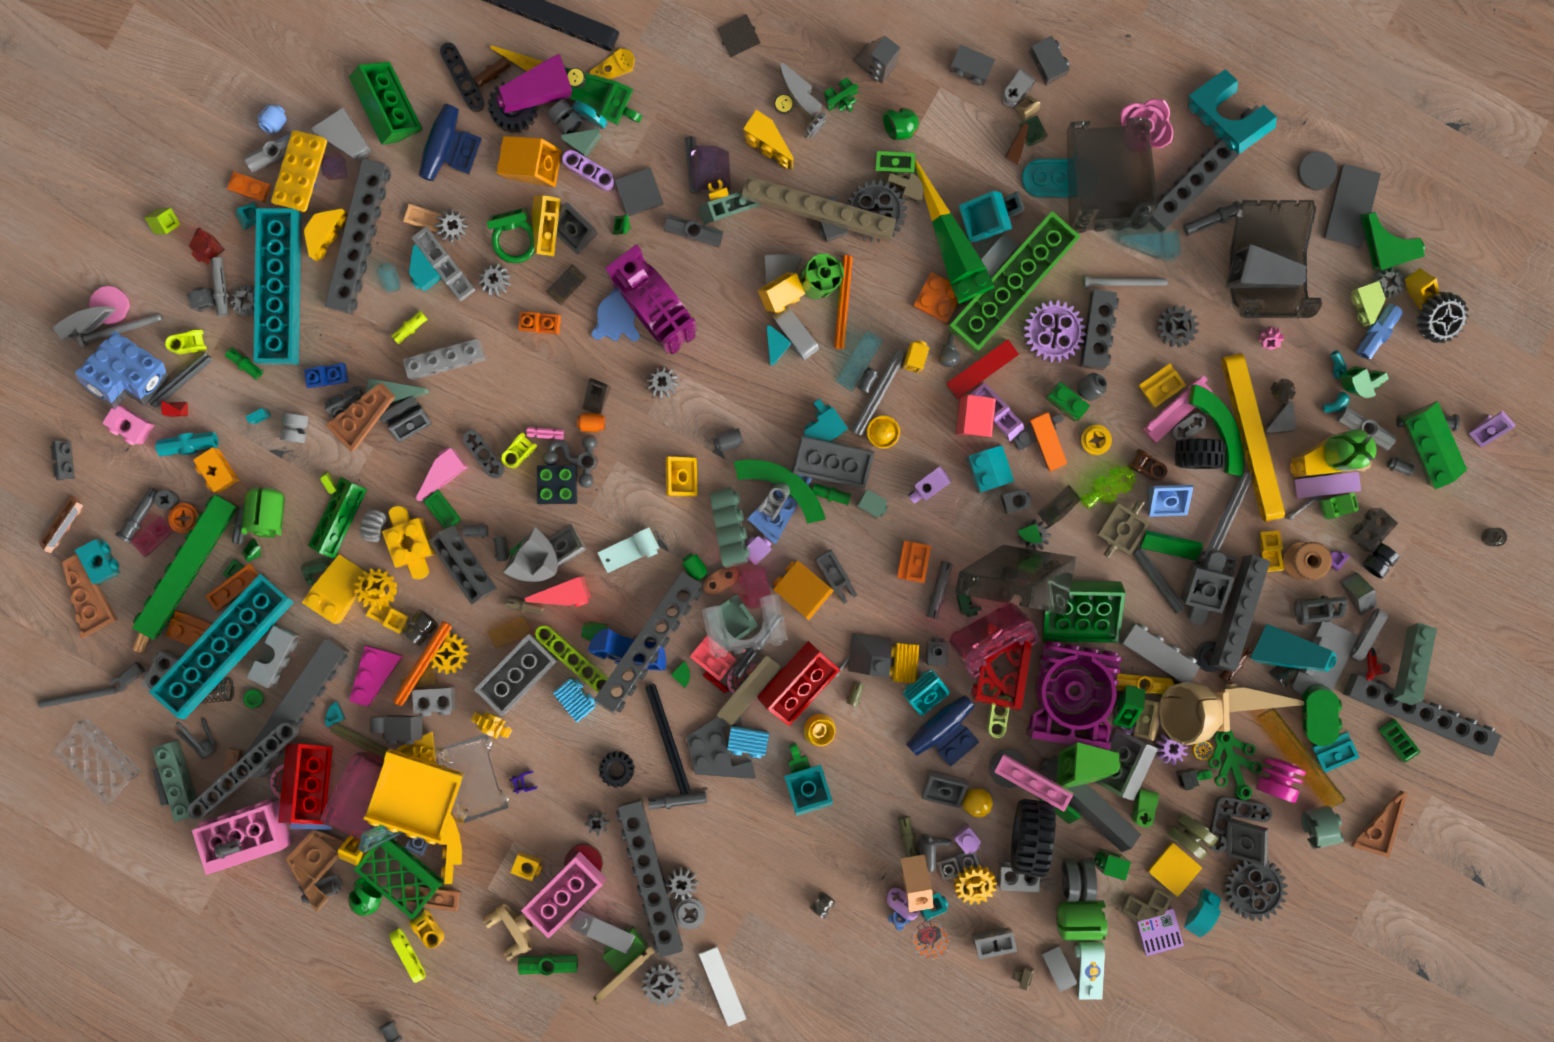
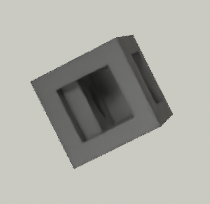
(201, 299)

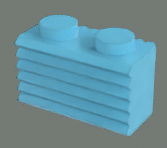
(575, 699)
(748, 741)

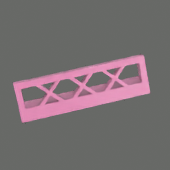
(1172, 413)
(1034, 782)

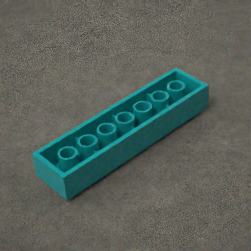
(277, 286)
(221, 647)

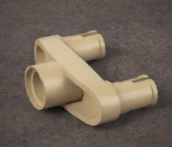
(516, 925)

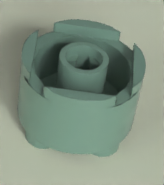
(1322, 827)

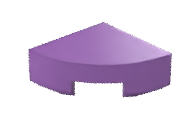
(1338, 559)

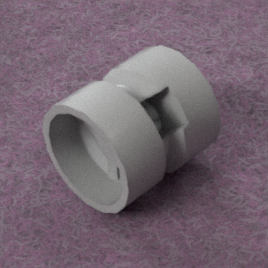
(294, 428)

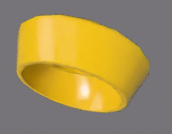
(883, 431)
(819, 730)

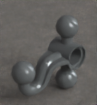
(589, 443)

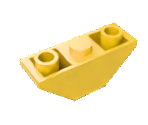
(322, 231)

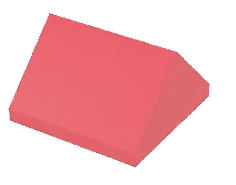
(975, 416)

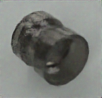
(822, 905)

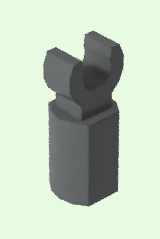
(128, 676)

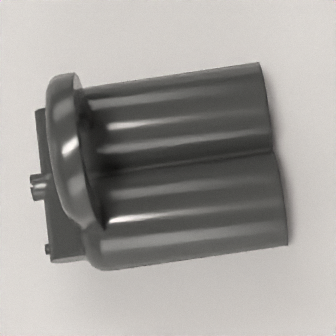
(927, 847)

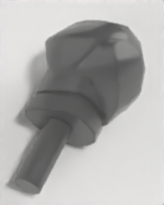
(949, 355)

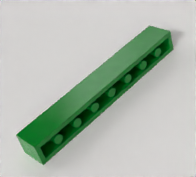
(185, 566)

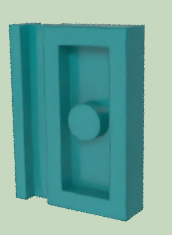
(1337, 753)

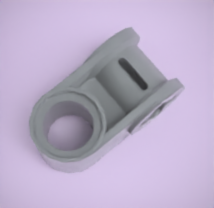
(1018, 87)
(773, 503)

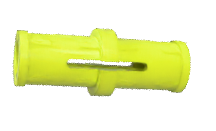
(409, 327)

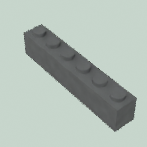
(1239, 613)

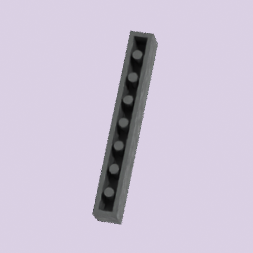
(302, 695)

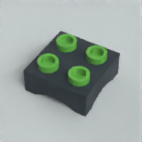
(556, 484)

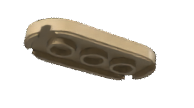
(623, 975)

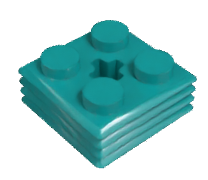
(925, 692)

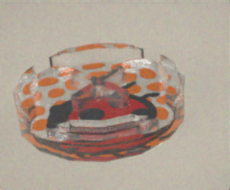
(930, 940)

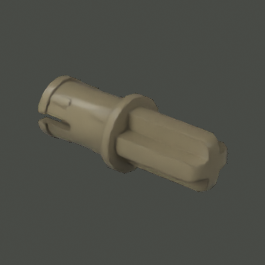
(523, 606)

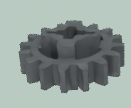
(1183, 330)

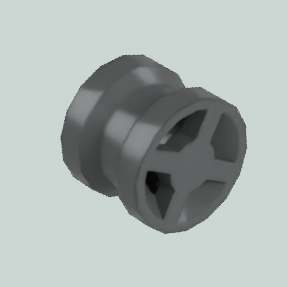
(171, 499)

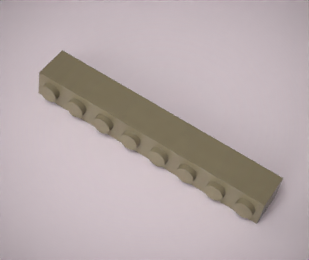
(818, 208)

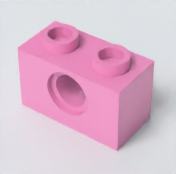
(138, 429)

